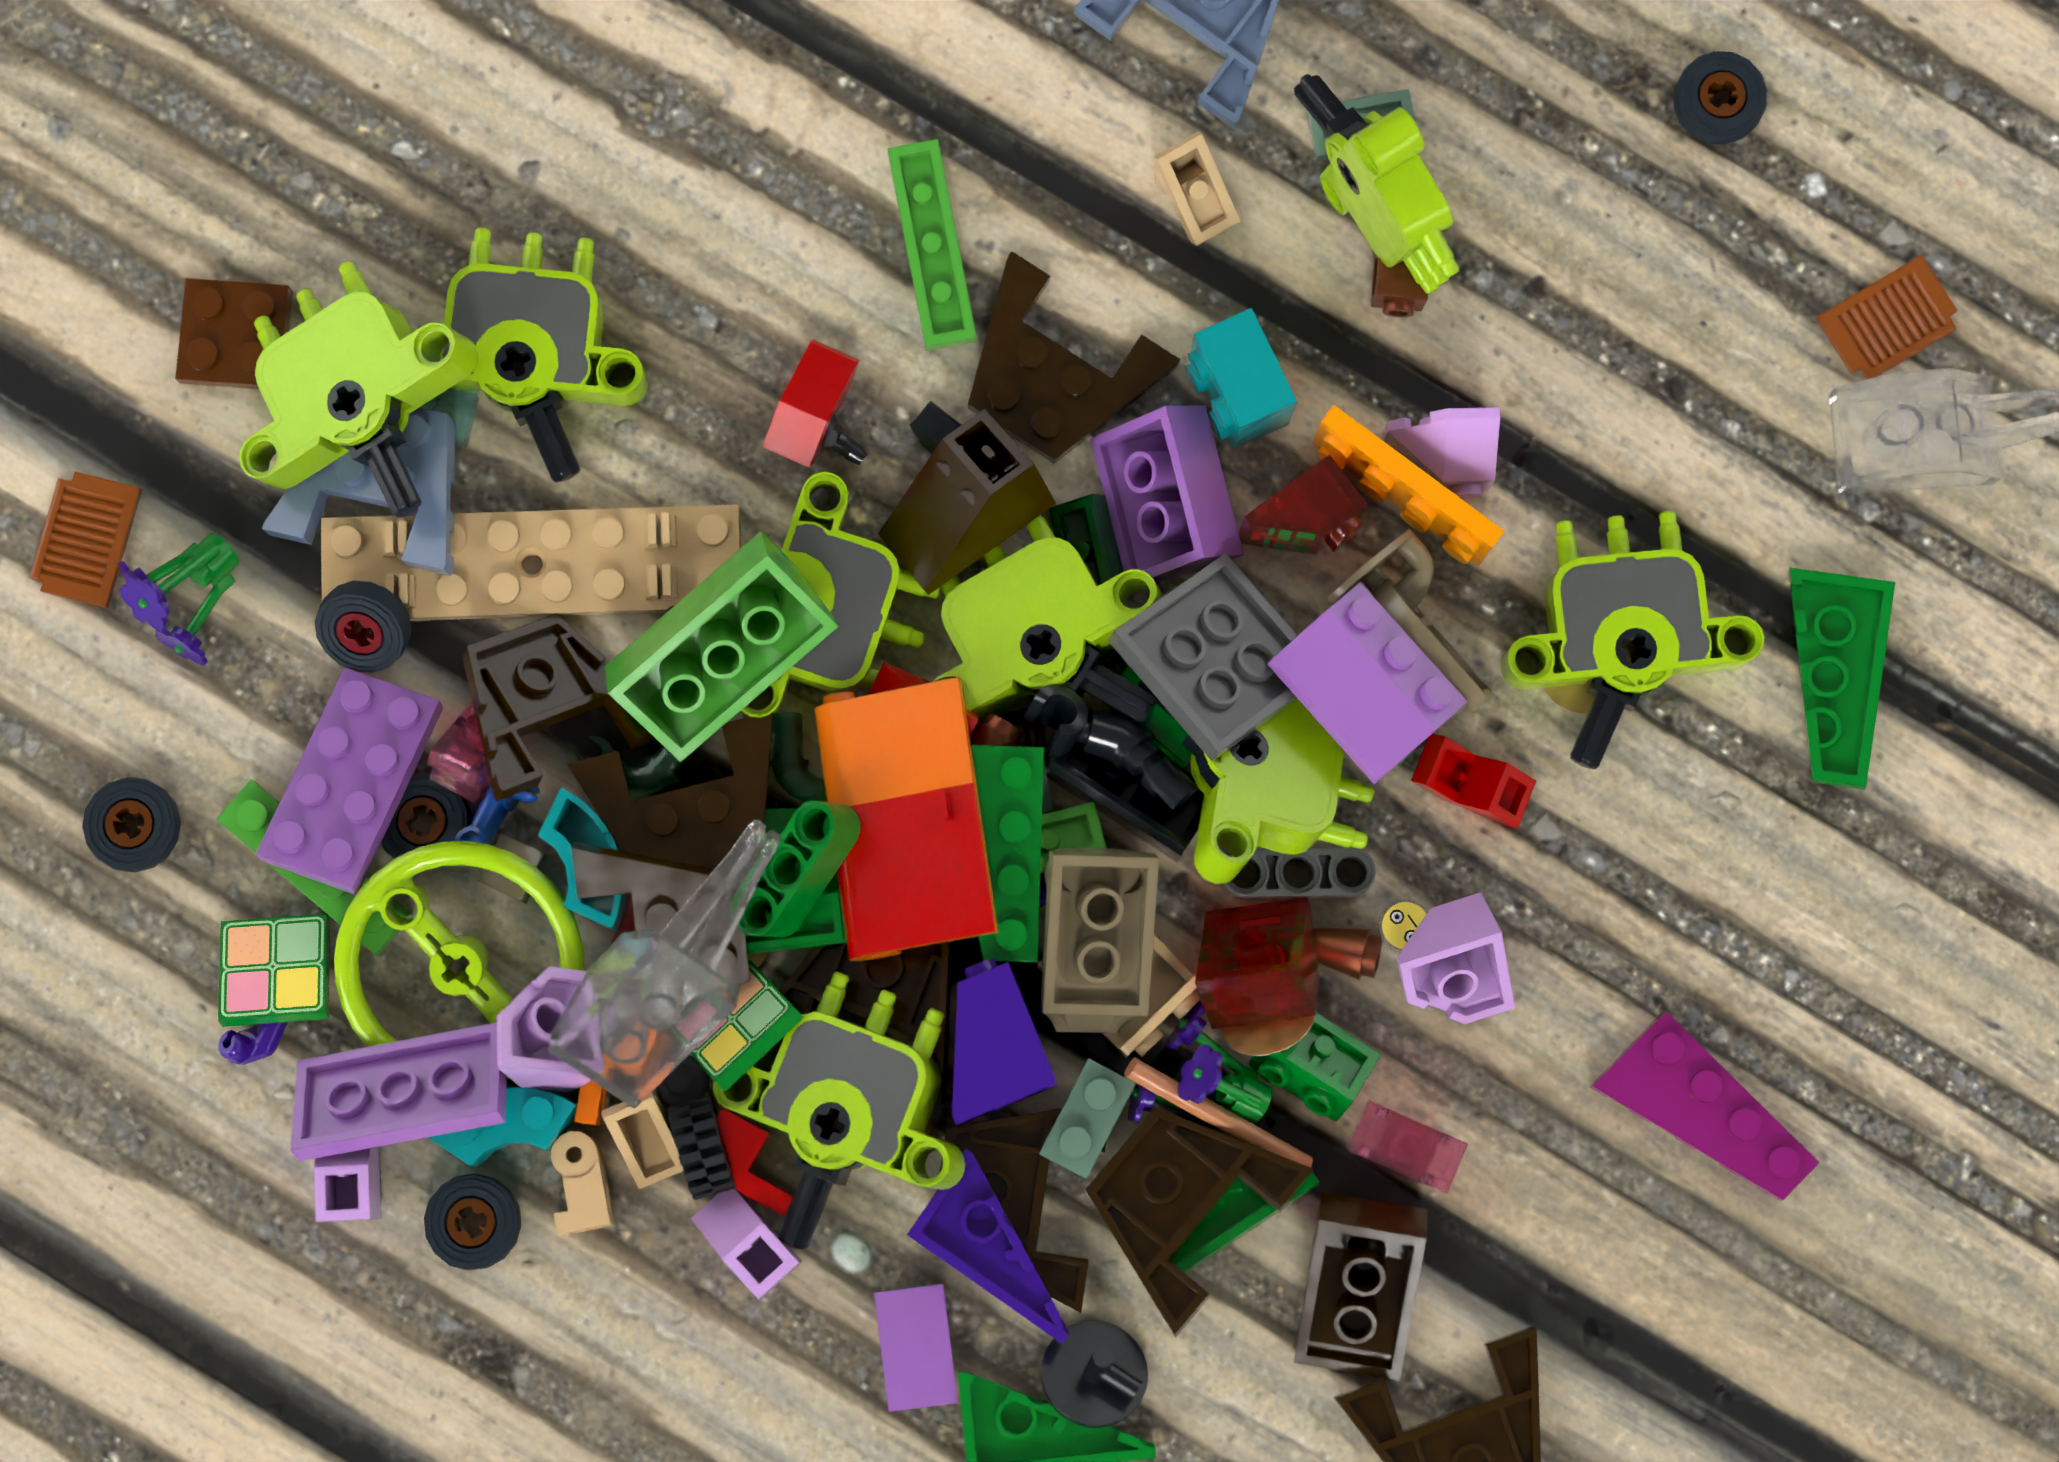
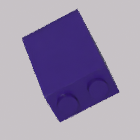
(995, 1045)

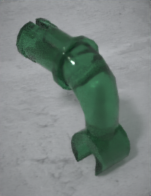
(789, 762)
(650, 775)

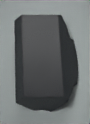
(933, 426)

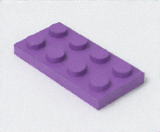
(350, 781)
(397, 1092)

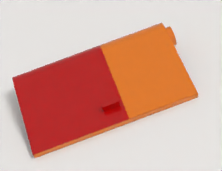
(921, 842)

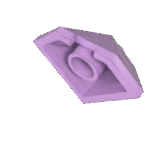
(1452, 447)
(1458, 962)
(526, 1030)

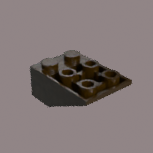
(964, 502)

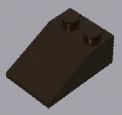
(1361, 1285)

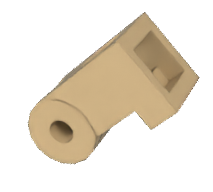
(584, 1183)

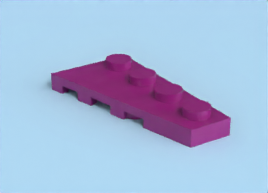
(1692, 1097)

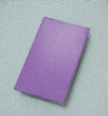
(915, 1347)

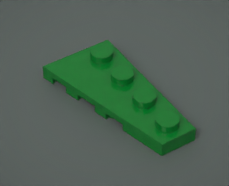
(1011, 815)

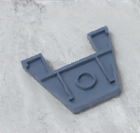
(1228, 27)
(431, 466)

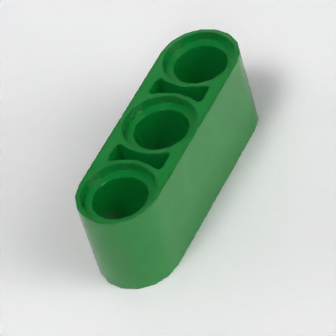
(819, 861)

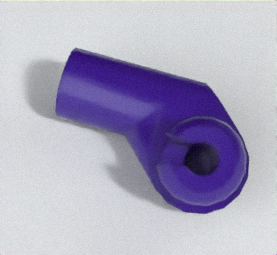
(251, 1043)

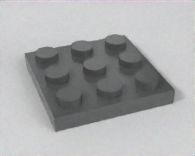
(1209, 655)

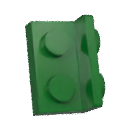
(1321, 1068)

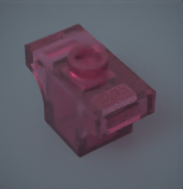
(460, 759)
(1407, 1147)

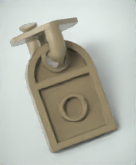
(1402, 604)

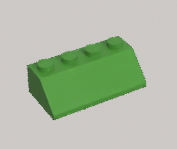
(719, 647)

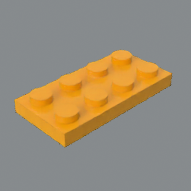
(1421, 497)

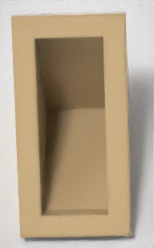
(644, 1139)

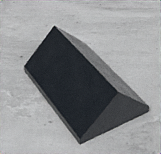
(1127, 802)

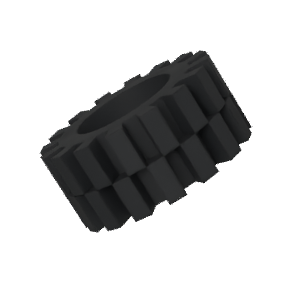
(701, 1147)

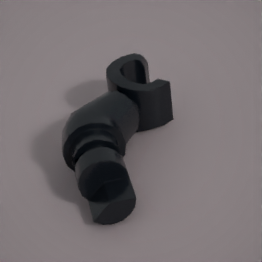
(1109, 737)

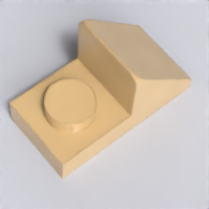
(1195, 188)

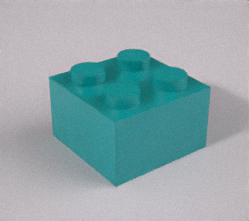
(1240, 379)

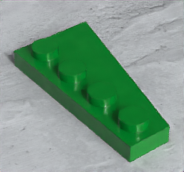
(1841, 658)

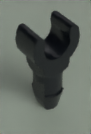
(842, 443)

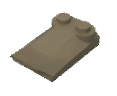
(1098, 937)

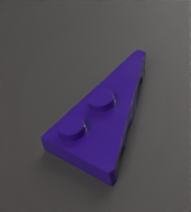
(976, 1238)

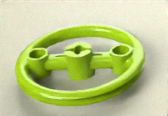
(434, 935)

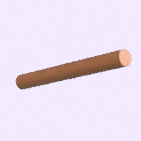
(1213, 1113)

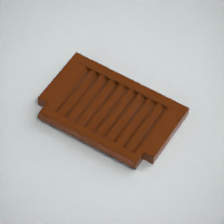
(1889, 320)
(85, 538)

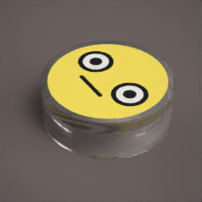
(1399, 923)

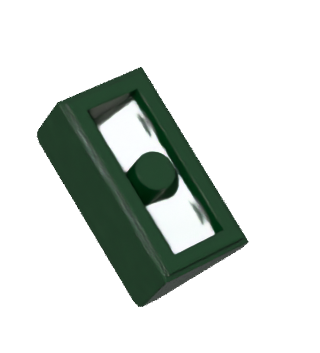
(1089, 530)

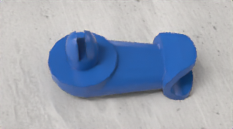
(491, 815)

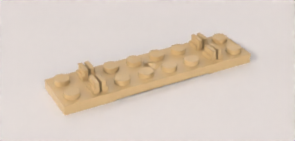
(590, 560)

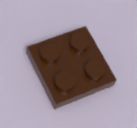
(219, 331)

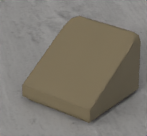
(504, 884)

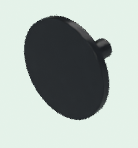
(1094, 1374)

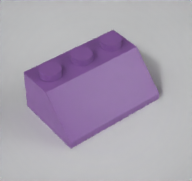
(1166, 492)
(1367, 682)

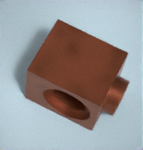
(1396, 290)

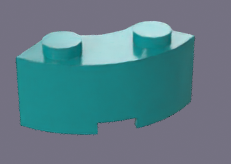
(575, 821)
(530, 1118)

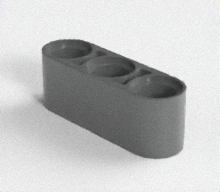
(1323, 877)

